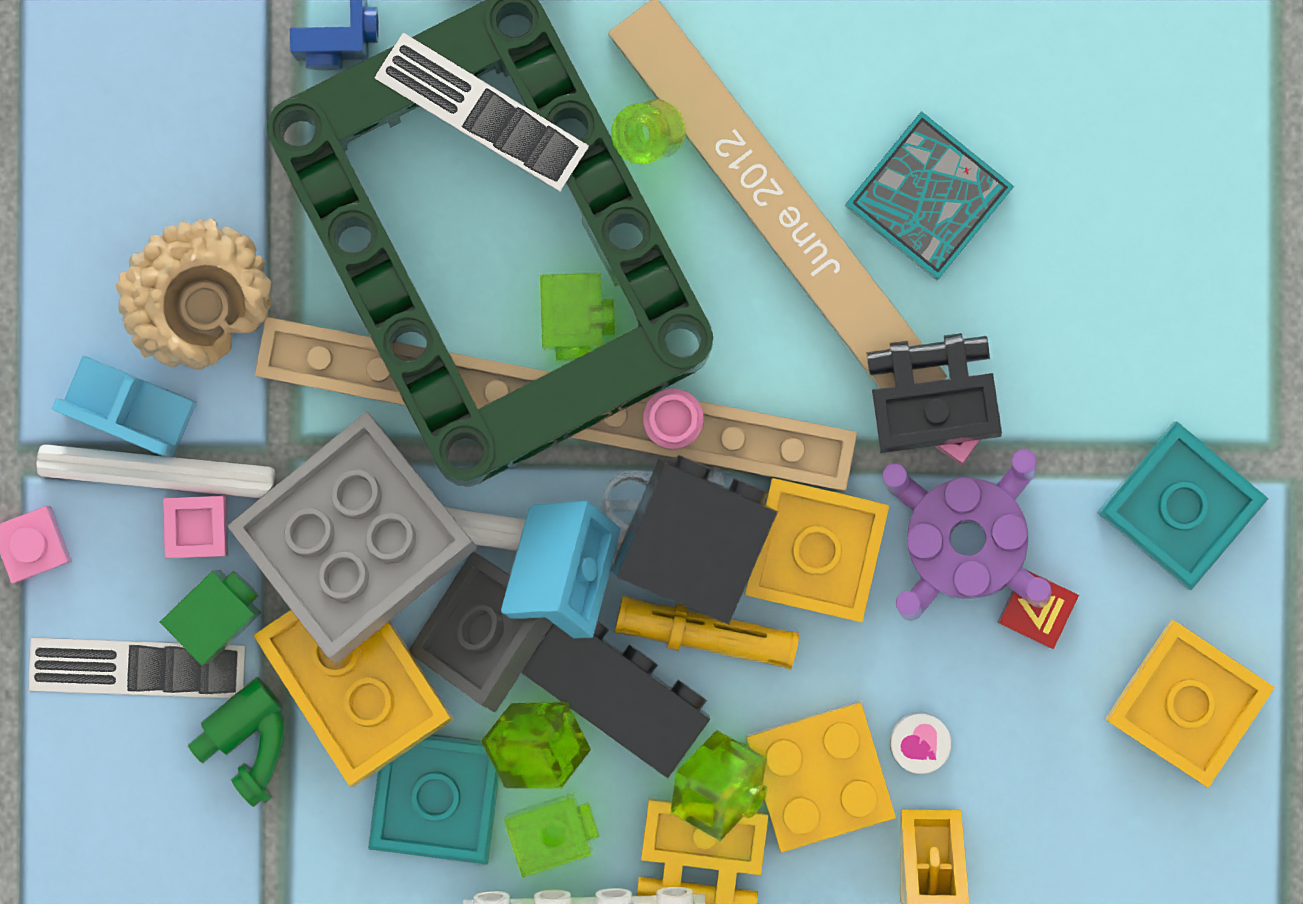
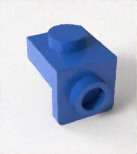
(328, 46)

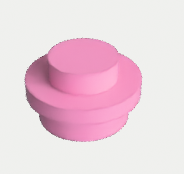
(673, 418)

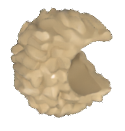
(193, 293)

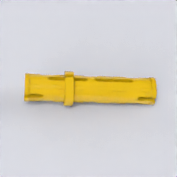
(696, 630)

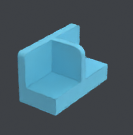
(126, 407)
(562, 566)

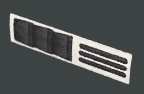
(481, 111)
(132, 668)

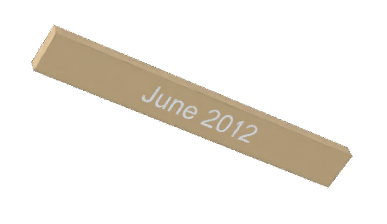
(765, 188)

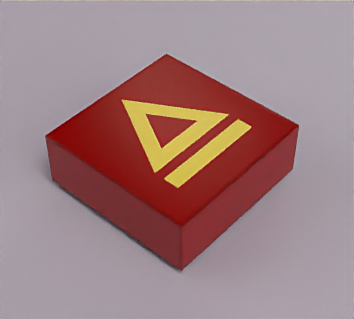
(1042, 623)

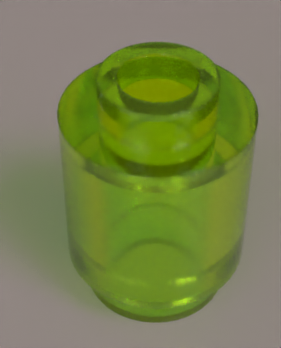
(664, 127)

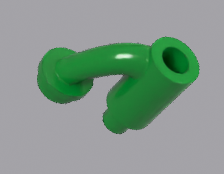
(236, 720)

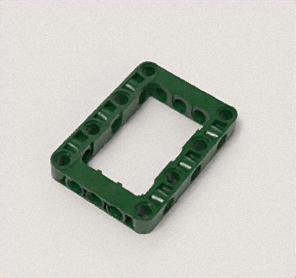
(388, 302)

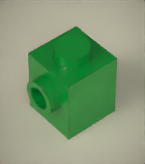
(212, 615)

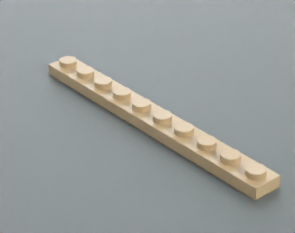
(727, 440)

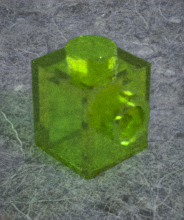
(574, 314)
(536, 745)
(719, 785)
(551, 833)

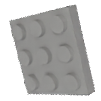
(351, 537)

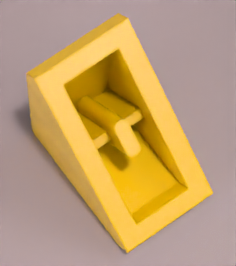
(932, 857)

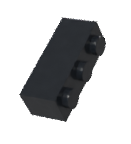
(620, 695)

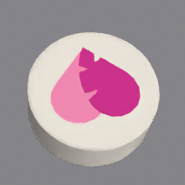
(920, 743)

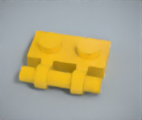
(681, 844)

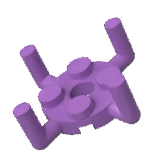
(962, 502)

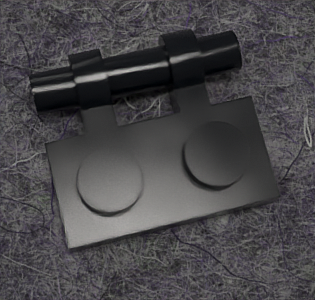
(934, 410)

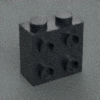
(694, 538)

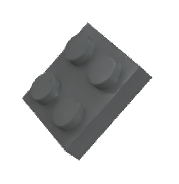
(473, 640)

